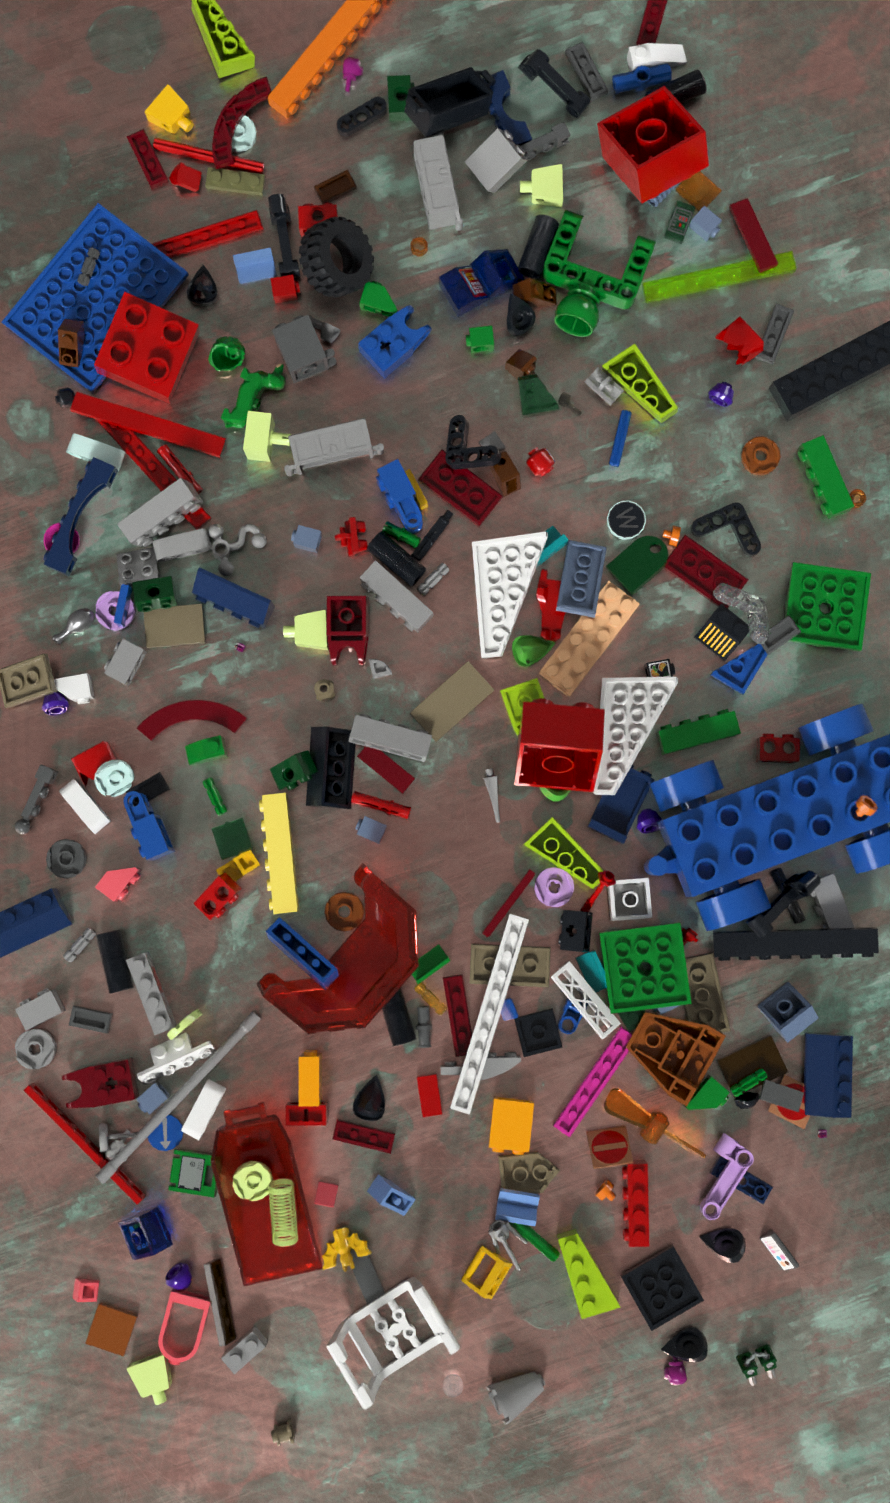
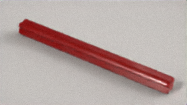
(205, 155)

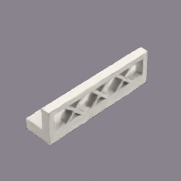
(589, 996)

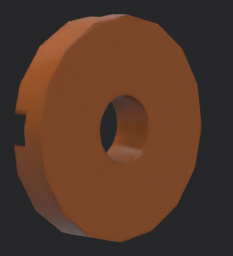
(756, 466)
(332, 911)

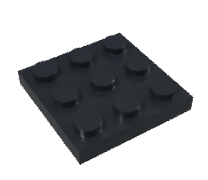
(662, 1287)

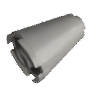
(515, 1394)

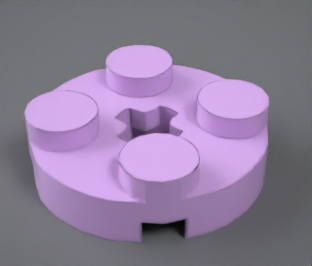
(104, 610)
(559, 877)

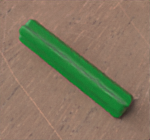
(536, 1240)

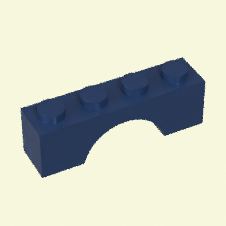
(501, 92)

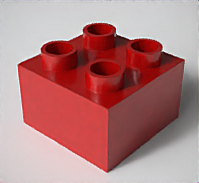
(653, 144)
(147, 348)
(559, 745)

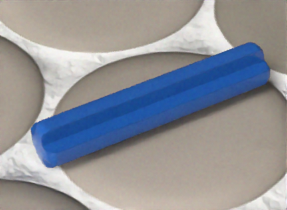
(620, 438)

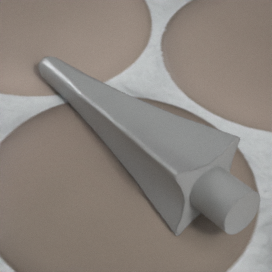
(492, 786)

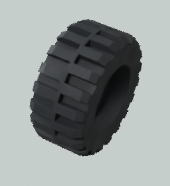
(354, 252)

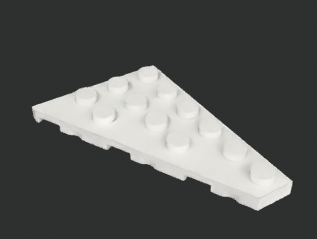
(501, 580)
(630, 714)

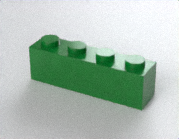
(825, 477)
(699, 732)

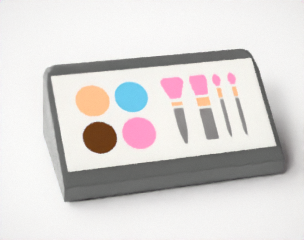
(778, 1250)

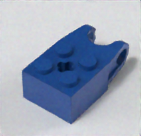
(395, 335)
(400, 494)
(147, 828)

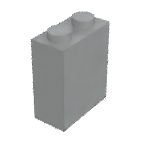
(496, 160)

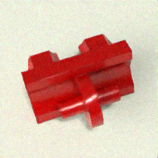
(349, 537)

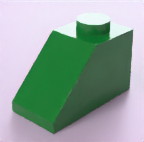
(377, 300)
(206, 750)
(708, 1095)

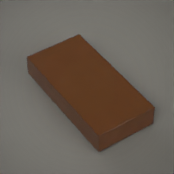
(335, 187)

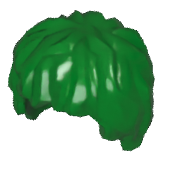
(227, 354)

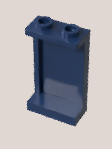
(617, 812)

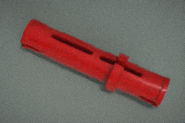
(177, 467)
(389, 807)

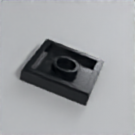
(538, 1032)

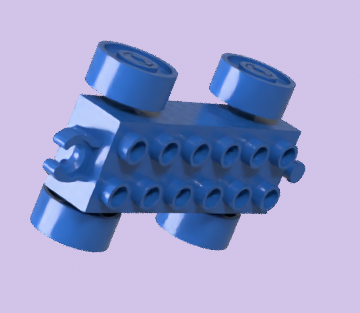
(774, 820)

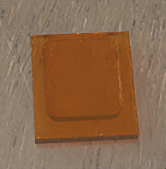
(698, 190)

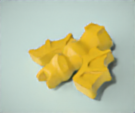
(343, 1246)

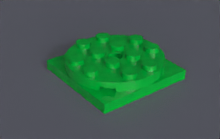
(844, 593)
(660, 987)

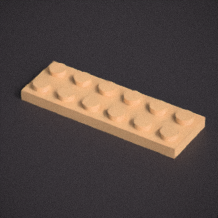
(588, 640)

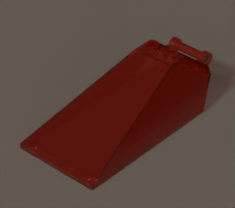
(250, 1221)

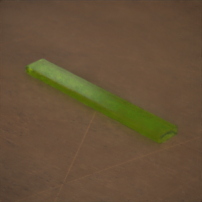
(714, 278)

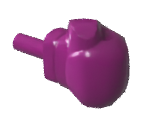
(351, 69)
(675, 1372)

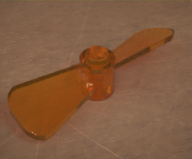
(653, 1125)

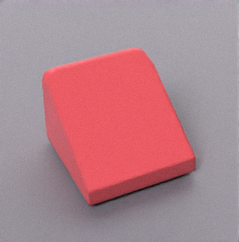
(326, 1194)
(85, 1290)

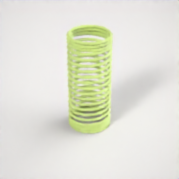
(282, 1219)

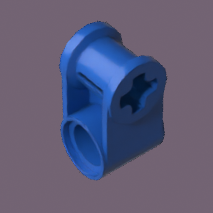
(570, 1012)

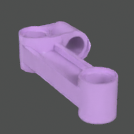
(729, 1177)

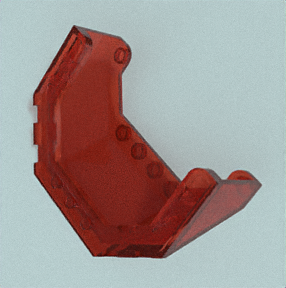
(369, 966)

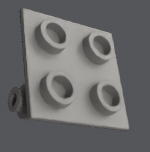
(137, 566)

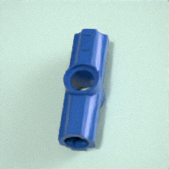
(653, 75)

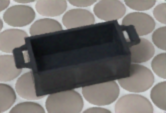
(450, 100)

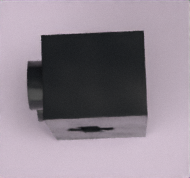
(575, 941)

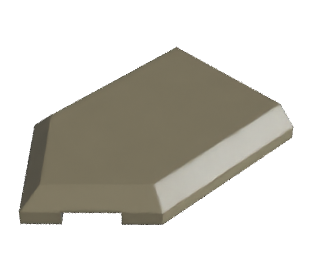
(526, 1172)

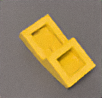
(239, 865)

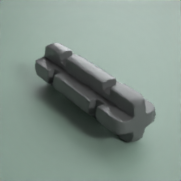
(88, 266)

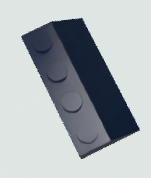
(233, 598)
(32, 921)
(828, 1075)

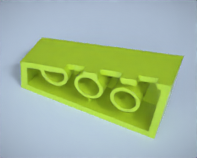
(221, 39)
(638, 379)
(560, 848)

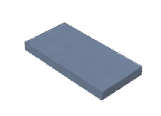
(581, 578)

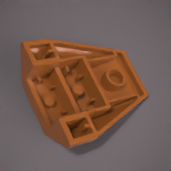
(675, 1052)

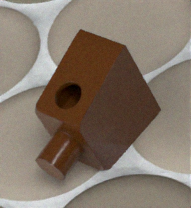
(506, 475)

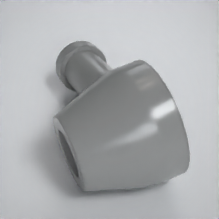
(328, 332)

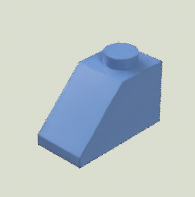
(390, 1195)

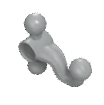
(216, 531)

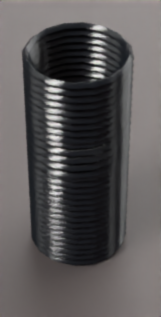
(686, 86)
(539, 242)
(392, 554)
(114, 961)
(398, 1020)

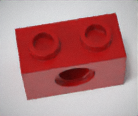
(309, 211)

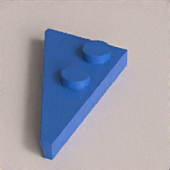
(741, 670)

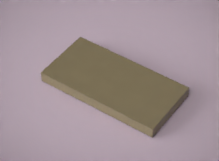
(452, 701)
(530, 969)
(705, 993)

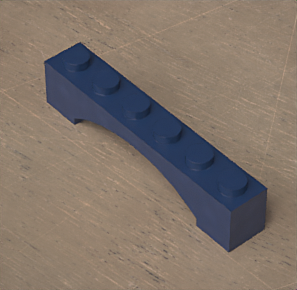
(97, 477)

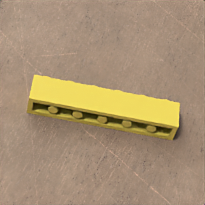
(280, 853)

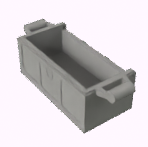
(436, 182)
(330, 445)

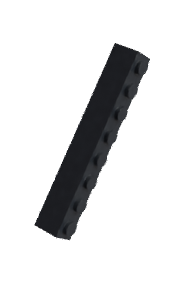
(796, 942)

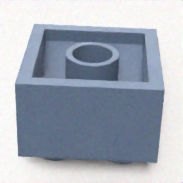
(788, 1012)

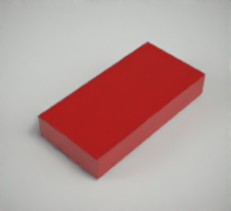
(429, 1095)

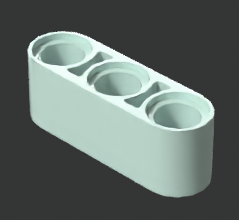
(88, 448)

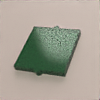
(232, 838)

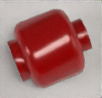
(540, 461)

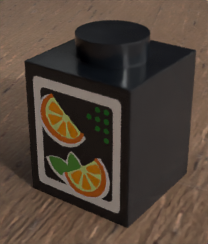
(659, 668)

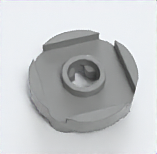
(24, 1050)

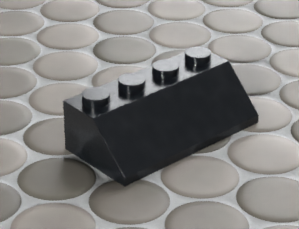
(335, 766)

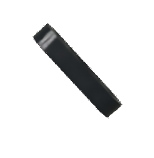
(376, 114)

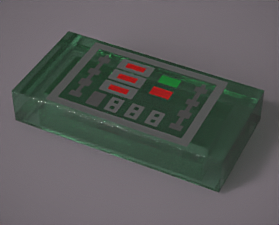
(679, 222)

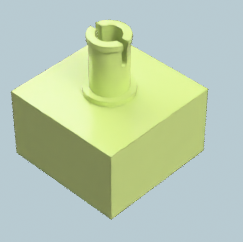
(261, 436)

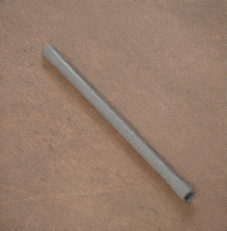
(112, 1166)

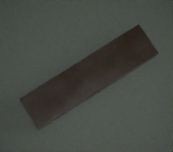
(219, 1302)

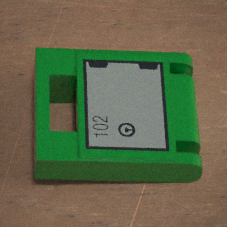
(190, 1173)

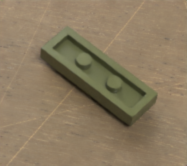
(235, 181)

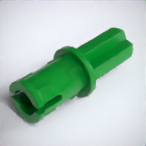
(401, 534)

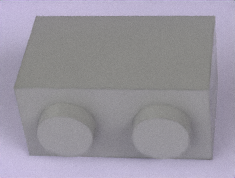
(125, 662)
(40, 1009)
(244, 1349)

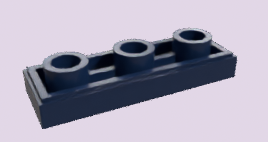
(751, 1186)

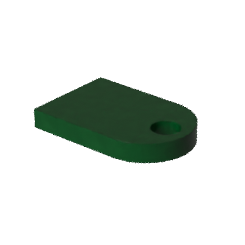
(638, 564)

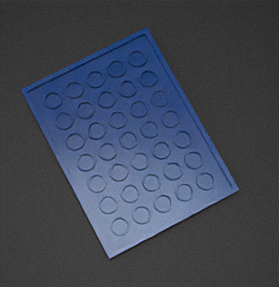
(124, 264)

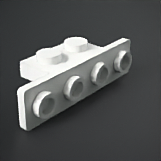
(173, 1056)

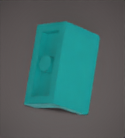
(553, 544)
(592, 970)

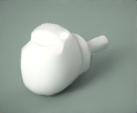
(115, 1148)

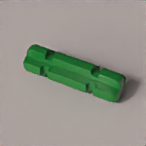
(214, 796)
(748, 1082)

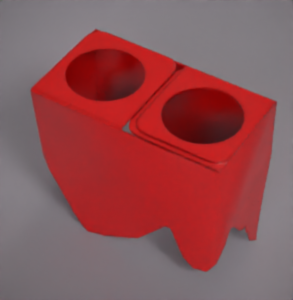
(742, 338)
(91, 759)

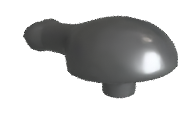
(77, 622)

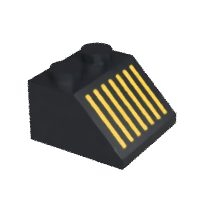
(722, 632)

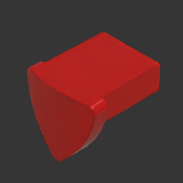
(186, 177)

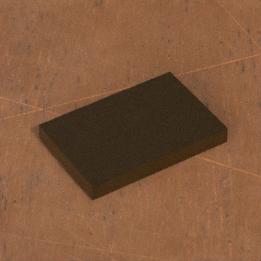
(750, 1059)

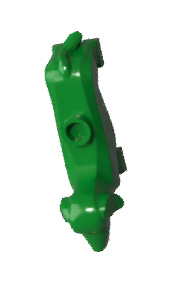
(250, 394)

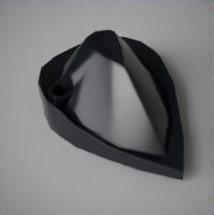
(201, 288)
(519, 316)
(369, 1101)
(726, 1244)
(687, 1345)

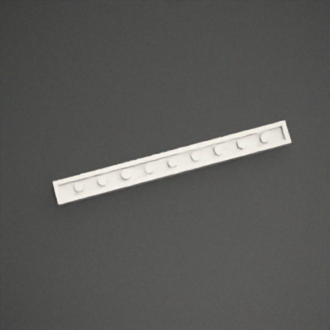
(489, 1014)

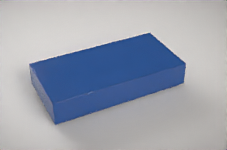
(123, 605)

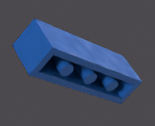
(302, 953)

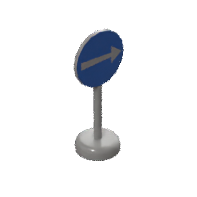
(163, 1138)

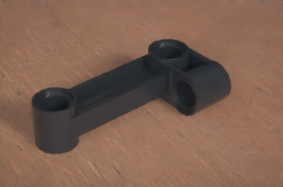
(538, 65)
(280, 215)
(797, 887)

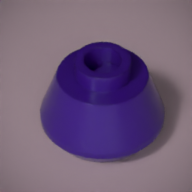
(722, 394)
(55, 704)
(647, 821)
(179, 1276)

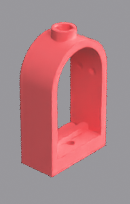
(190, 1299)

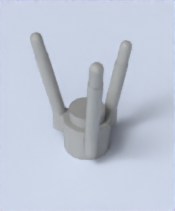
(500, 1232)

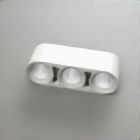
(84, 805)
(203, 1109)

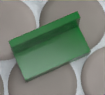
(430, 963)

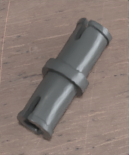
(424, 1027)

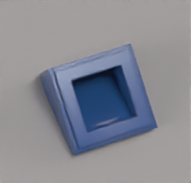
(509, 1011)

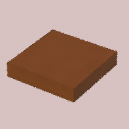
(111, 1329)

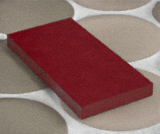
(460, 489)
(702, 569)

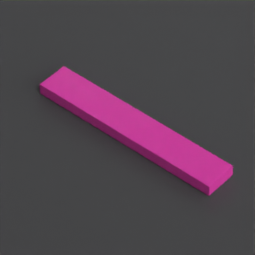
(593, 1083)

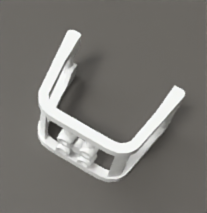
(367, 1393)

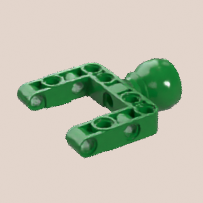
(579, 311)

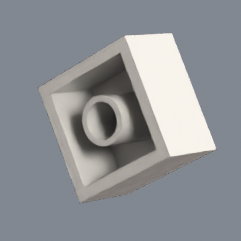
(629, 899)

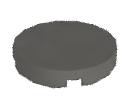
(66, 858)

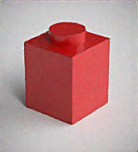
(285, 288)

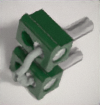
(749, 1366)

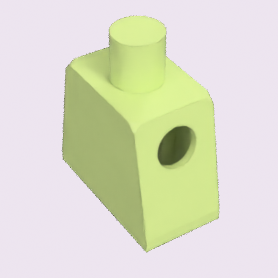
(545, 186)
(309, 630)
(151, 1376)

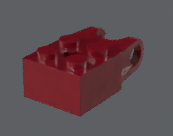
(347, 633)
(97, 1087)

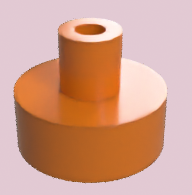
(672, 535)
(865, 806)
(605, 1191)

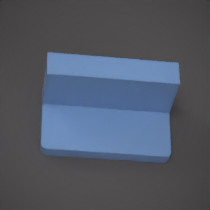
(255, 265)
(517, 1207)

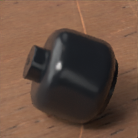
(64, 397)

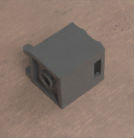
(302, 349)

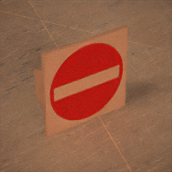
(796, 1118)
(609, 1147)

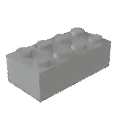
(160, 513)

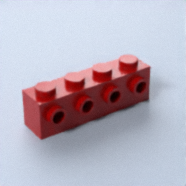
(637, 1204)

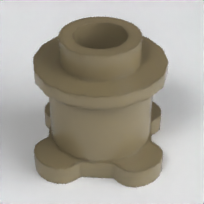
(324, 695)
(283, 1433)

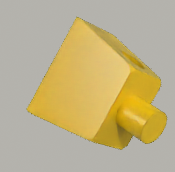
(169, 112)

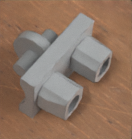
(604, 386)

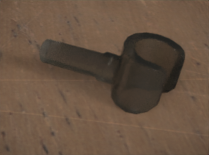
(564, 401)

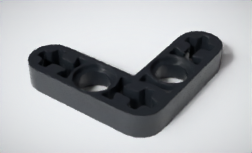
(461, 450)
(735, 522)

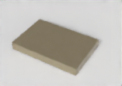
(175, 626)
(26, 681)

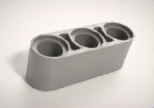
(182, 545)

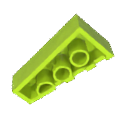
(586, 1279)

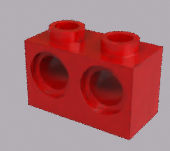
(778, 754)
(216, 894)
(306, 1115)

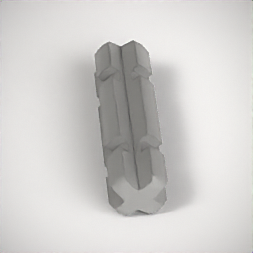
(433, 579)
(79, 944)

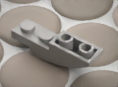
(494, 1065)

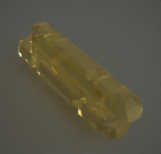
(430, 998)

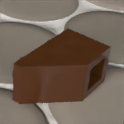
(535, 293)
(70, 342)
(521, 364)

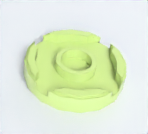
(184, 1024)
(252, 1180)

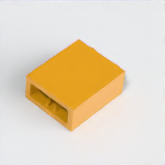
(310, 1078)
(511, 1125)

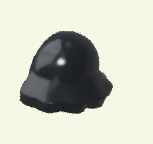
(747, 1100)

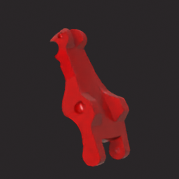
(547, 599)

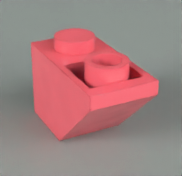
(116, 882)

